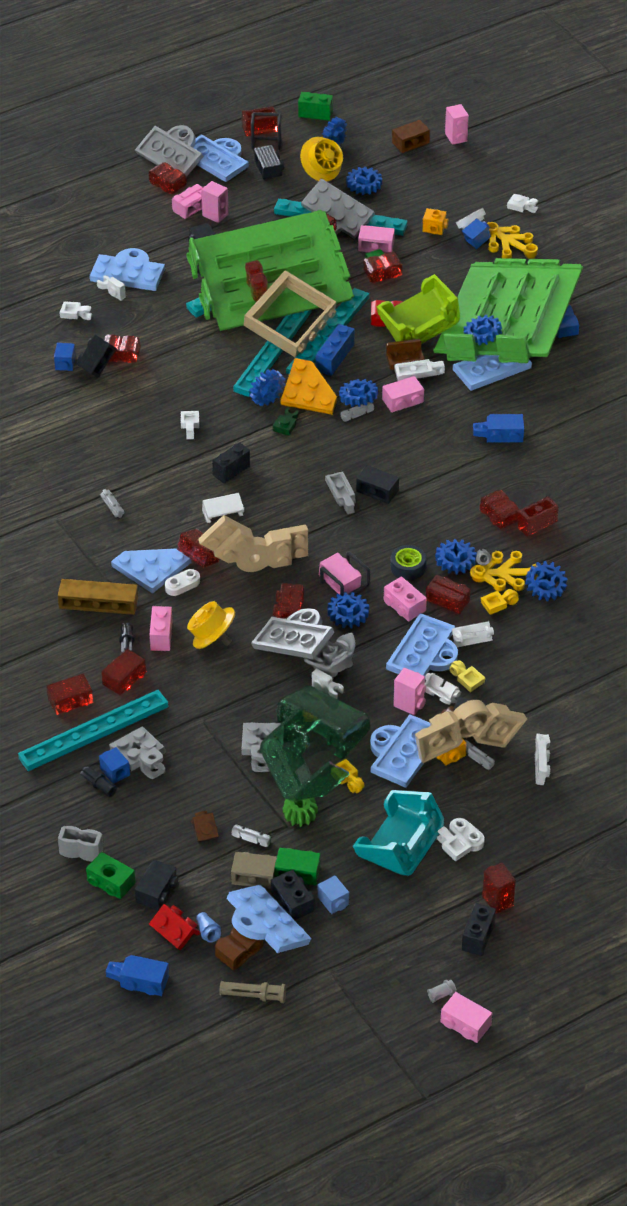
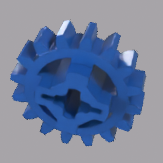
(335, 130)
(364, 180)
(483, 329)
(267, 387)
(358, 392)
(455, 556)
(546, 581)
(348, 610)

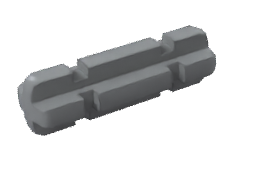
(356, 411)
(112, 503)
(479, 756)
(251, 835)

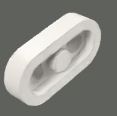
(463, 223)
(182, 582)
(468, 832)

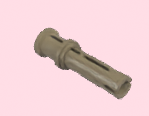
(263, 991)

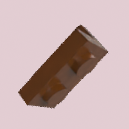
(403, 352)

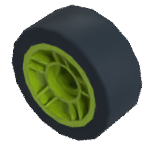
(408, 562)

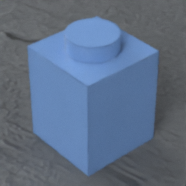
(333, 894)

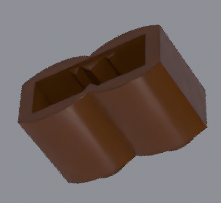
(236, 949)

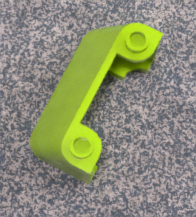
(423, 314)

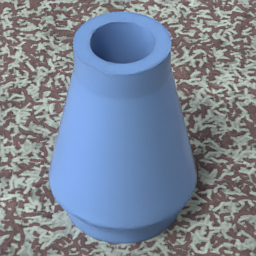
(208, 928)

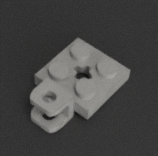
(251, 742)
(147, 757)

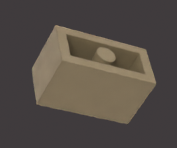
(253, 869)

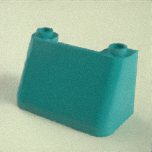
(405, 833)

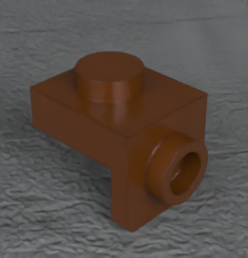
(204, 826)

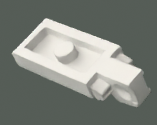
(419, 369)
(542, 755)

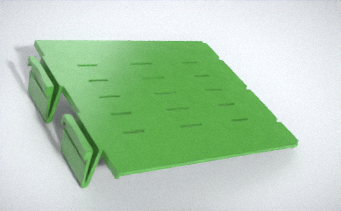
(296, 244)
(513, 342)

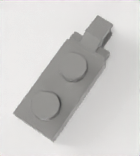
(341, 491)

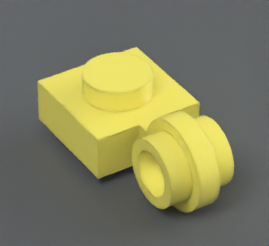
(468, 678)

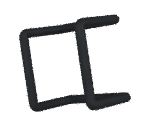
(266, 137)
(348, 555)

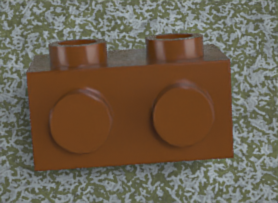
(410, 136)

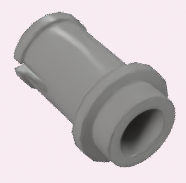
(487, 559)
(442, 990)

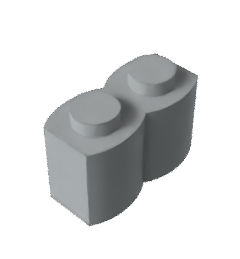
(80, 843)

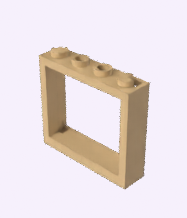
(304, 290)

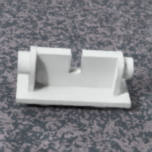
(472, 634)
(446, 693)

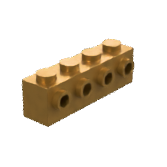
(96, 595)

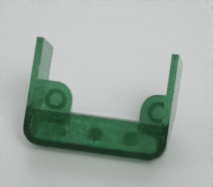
(284, 758)

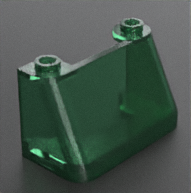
(339, 722)

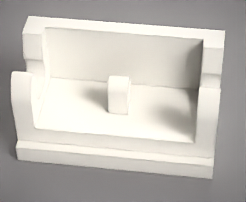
(222, 506)

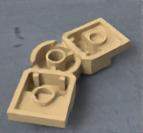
(236, 544)
(487, 724)

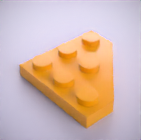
(308, 389)

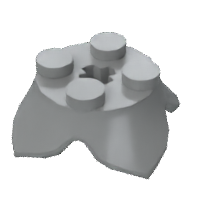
(335, 656)

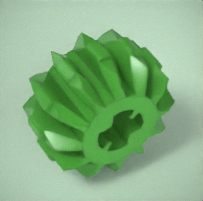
(300, 811)

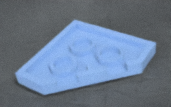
(150, 567)

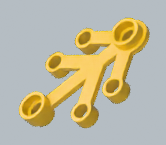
(530, 250)
(484, 573)

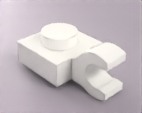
(522, 203)
(114, 286)
(72, 310)
(190, 420)
(325, 684)
(454, 845)

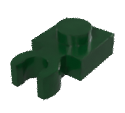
(286, 423)

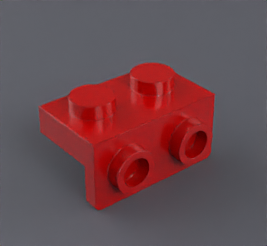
(173, 926)

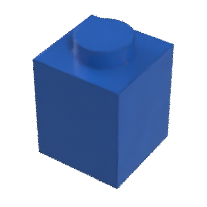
(477, 233)
(64, 356)
(114, 765)

